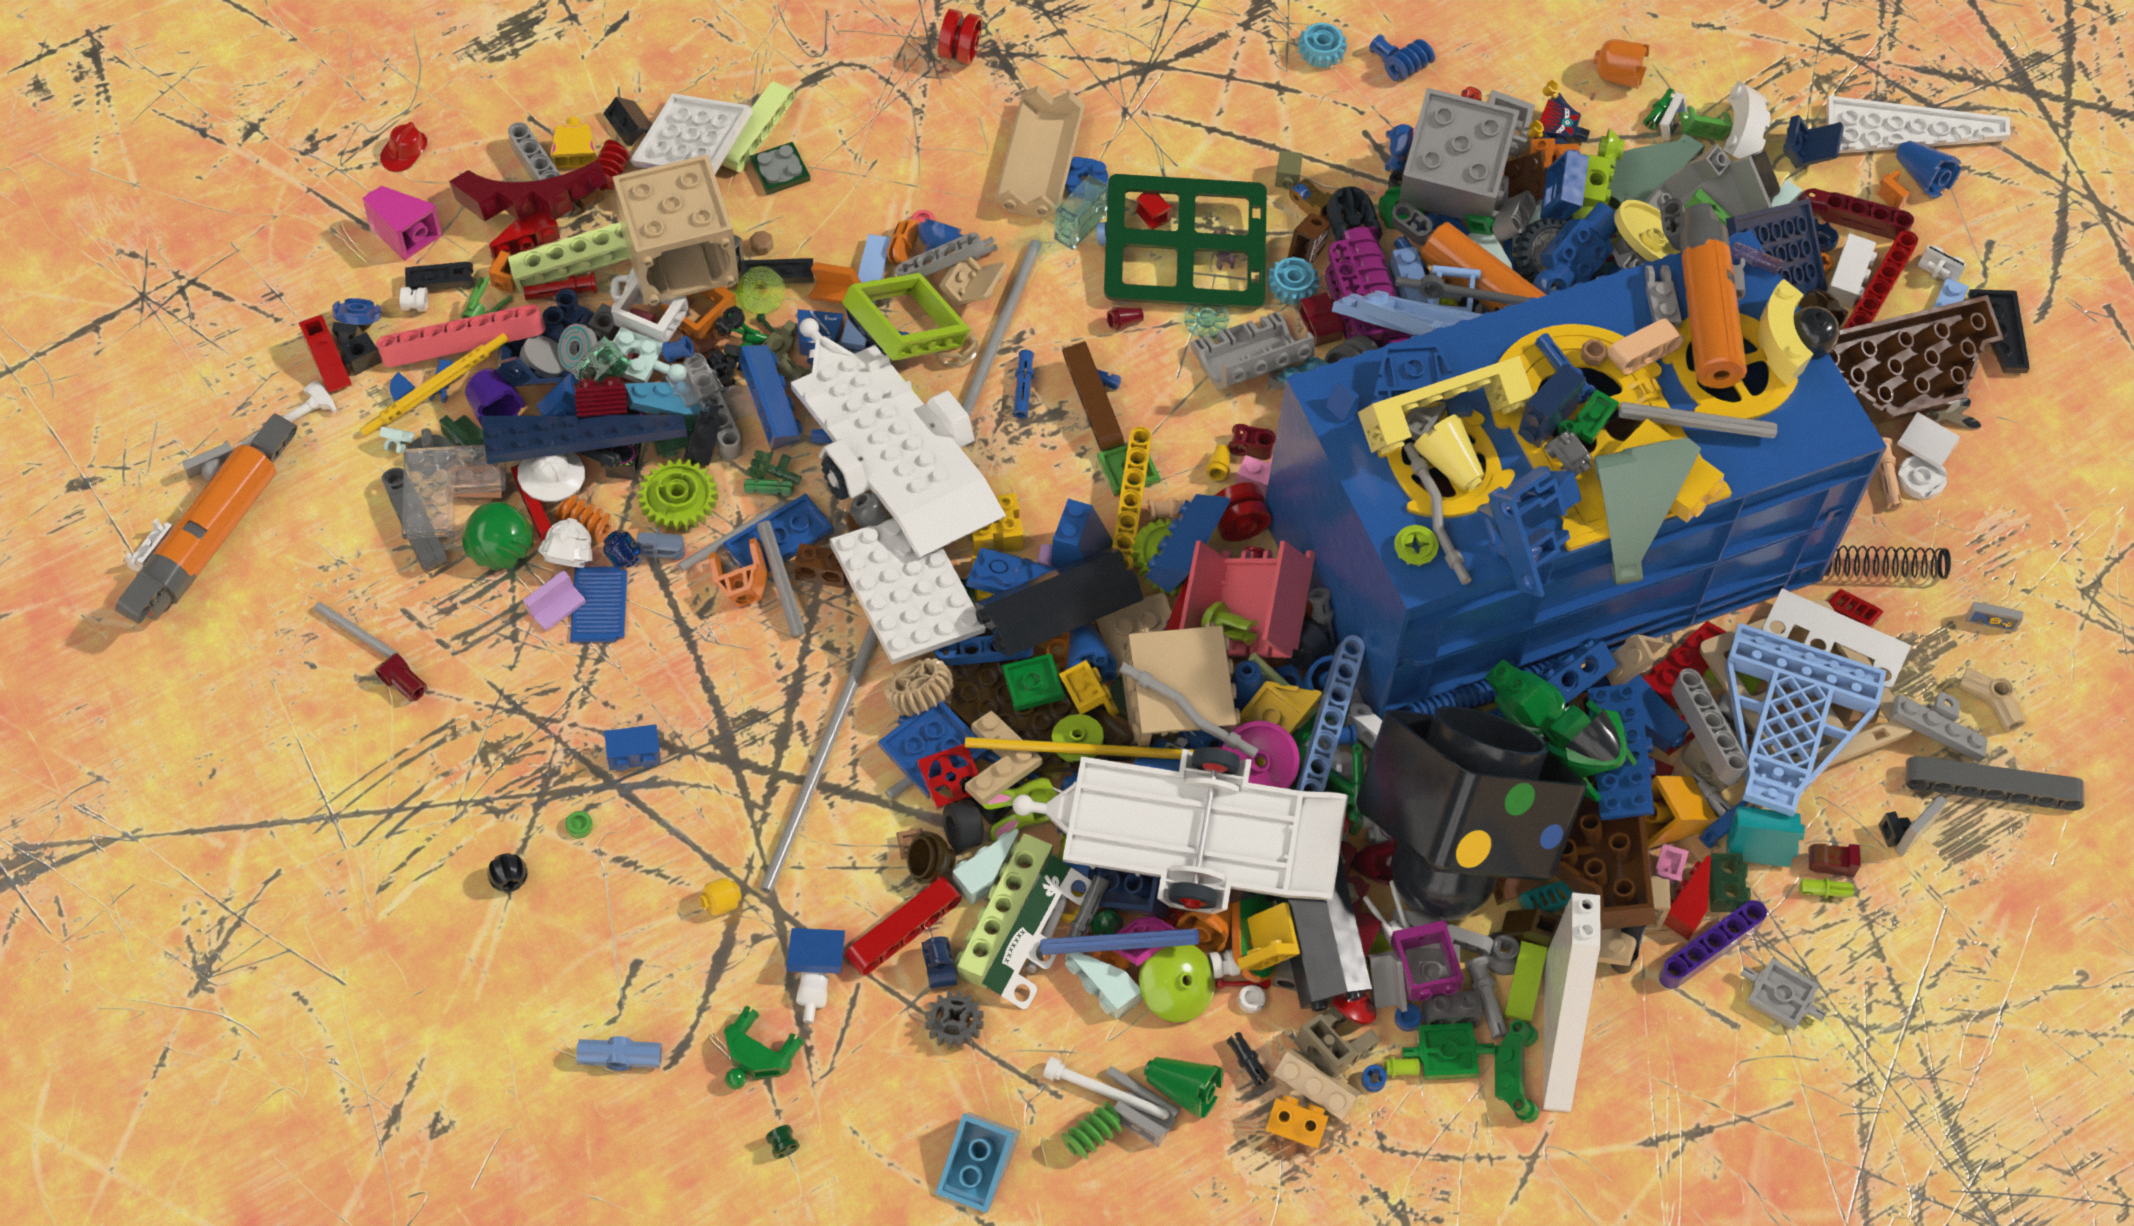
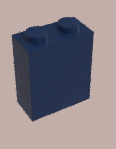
(1551, 405)

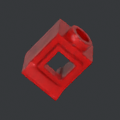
(1153, 209)

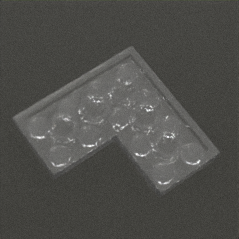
(435, 477)

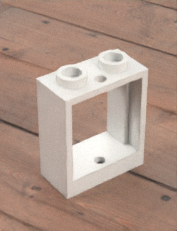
(663, 330)

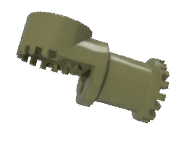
(790, 369)

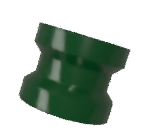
(782, 1141)

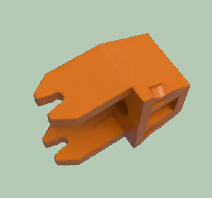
(744, 584)

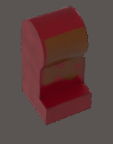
(1834, 859)

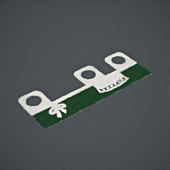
(1026, 931)

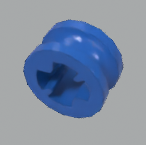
(1382, 1077)

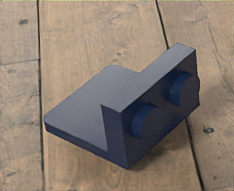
(1814, 145)

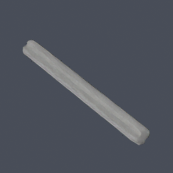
(1698, 420)

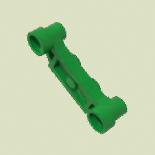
(1510, 1070)

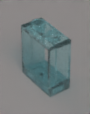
(1081, 212)

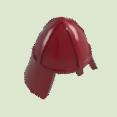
(1375, 861)

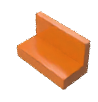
(832, 282)

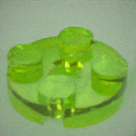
(770, 281)

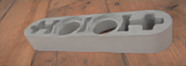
(963, 248)
(1466, 939)

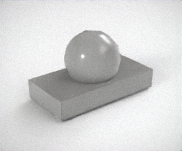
(207, 462)

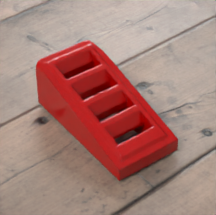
(1864, 607)

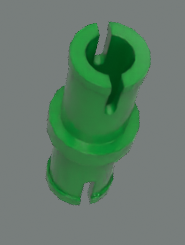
(1659, 109)

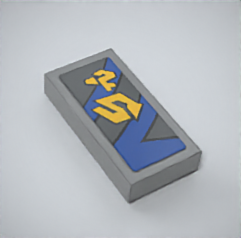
(1994, 616)

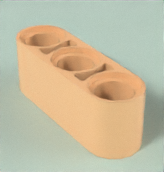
(1645, 346)

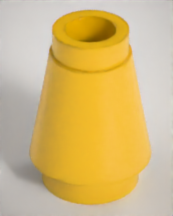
(1219, 463)

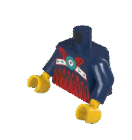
(1558, 119)

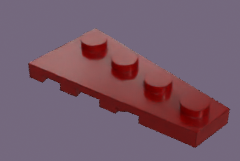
(1684, 657)

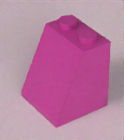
(402, 220)

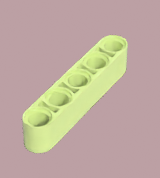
(765, 116)

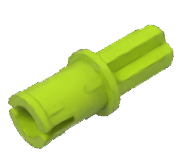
(1825, 888)

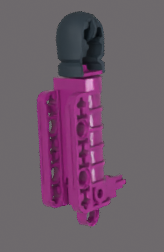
(1362, 260)

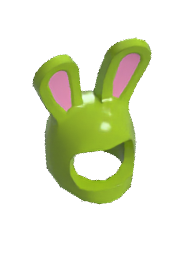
(1036, 790)

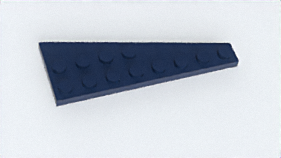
(541, 436)

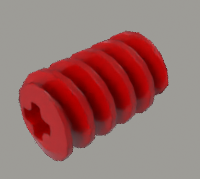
(613, 161)

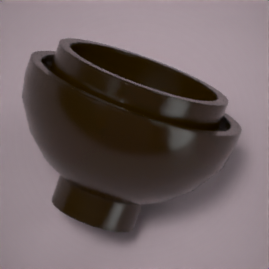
(929, 857)

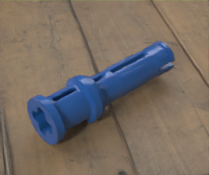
(1557, 359)

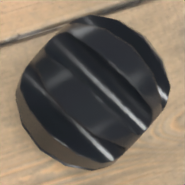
(507, 872)

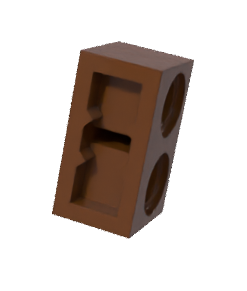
(818, 566)

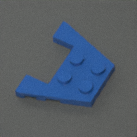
(1413, 367)

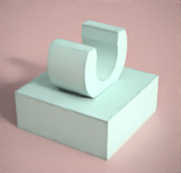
(396, 436)

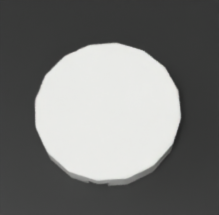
(1921, 478)

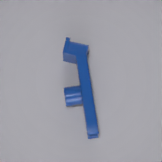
(1720, 827)

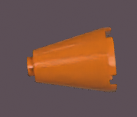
(1212, 928)

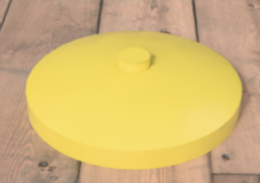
(1642, 229)

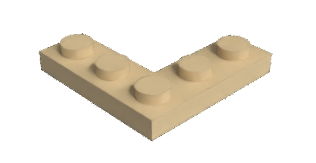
(1006, 771)

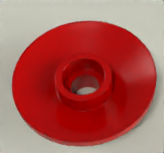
(1359, 1011)

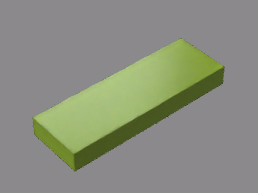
(1525, 982)

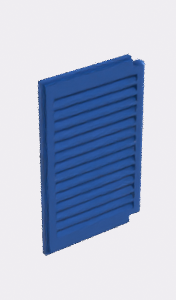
(605, 606)

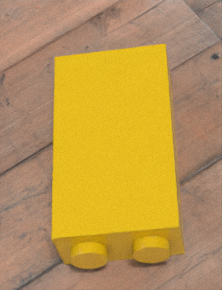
(1701, 483)

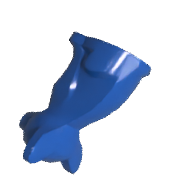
(1400, 143)

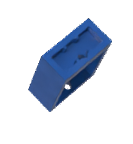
(1564, 186)

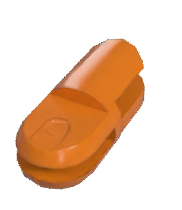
(902, 241)

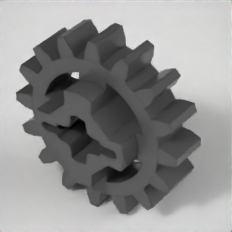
(952, 1031)

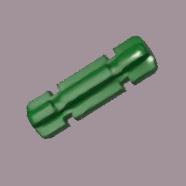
(767, 486)

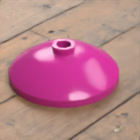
(1275, 747)

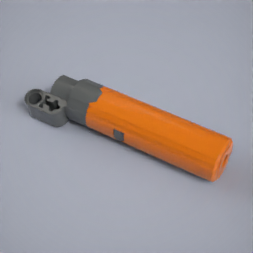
(1709, 291)

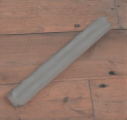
(781, 579)

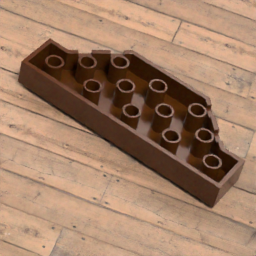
(1916, 358)
(1609, 861)

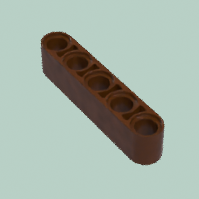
(1093, 396)

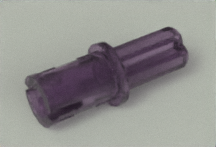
(1756, 258)

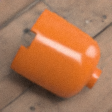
(1622, 62)

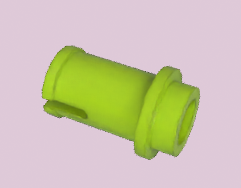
(1401, 1066)

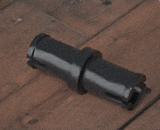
(1248, 1059)

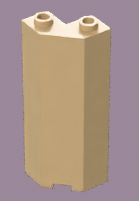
(1039, 153)

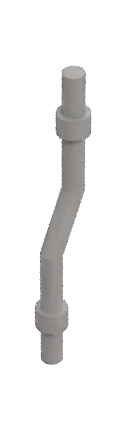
(1453, 557)
(1231, 739)

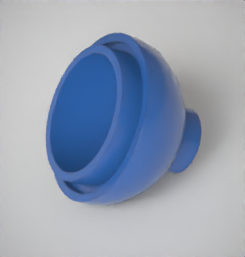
(936, 233)

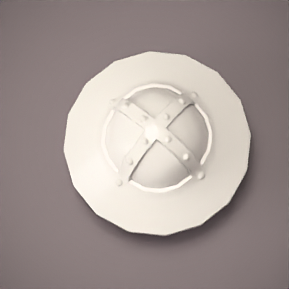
(551, 477)

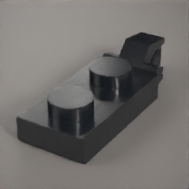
(703, 434)

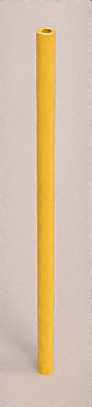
(1074, 748)

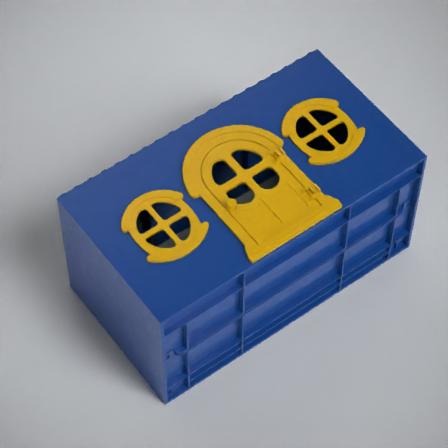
(1430, 634)

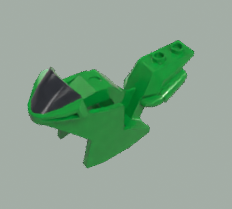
(1575, 739)

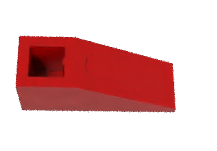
(525, 234)
(324, 353)
(1692, 901)

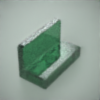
(462, 431)

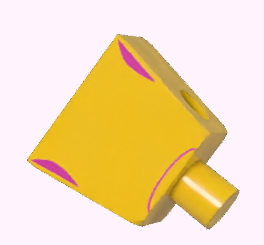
(572, 145)

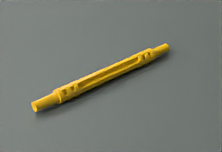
(434, 384)

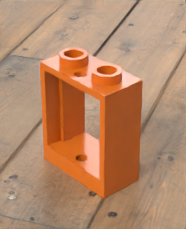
(721, 297)

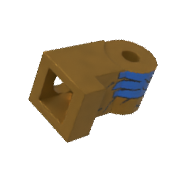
(1309, 198)

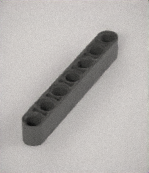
(1995, 783)

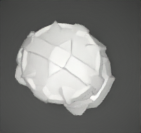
(567, 544)

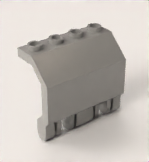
(1250, 351)

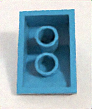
(977, 1161)

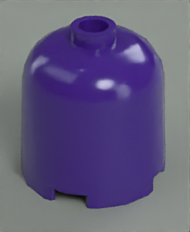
(492, 395)

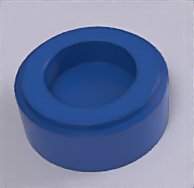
(1408, 1020)

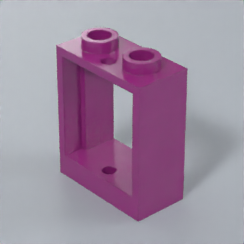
(1422, 936)

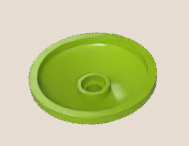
(1163, 986)

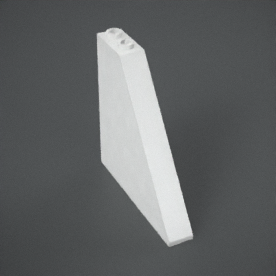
(1567, 997)

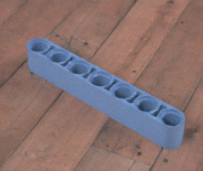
(1333, 709)

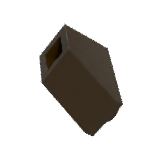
(1531, 926)

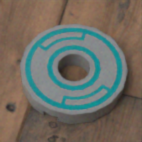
(568, 342)

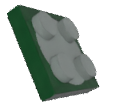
(779, 168)

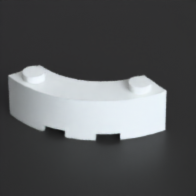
(1749, 121)

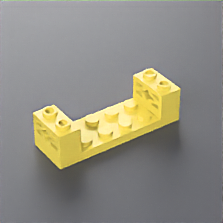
(1503, 383)

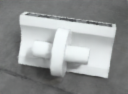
(1941, 264)

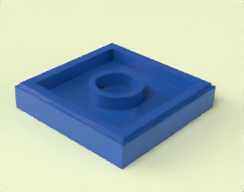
(816, 950)

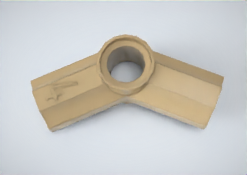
(2003, 705)

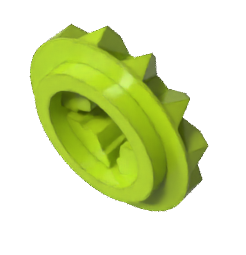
(1423, 537)

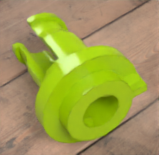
(1234, 625)

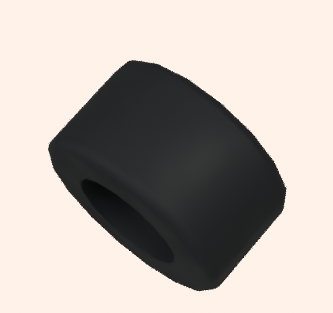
(963, 825)

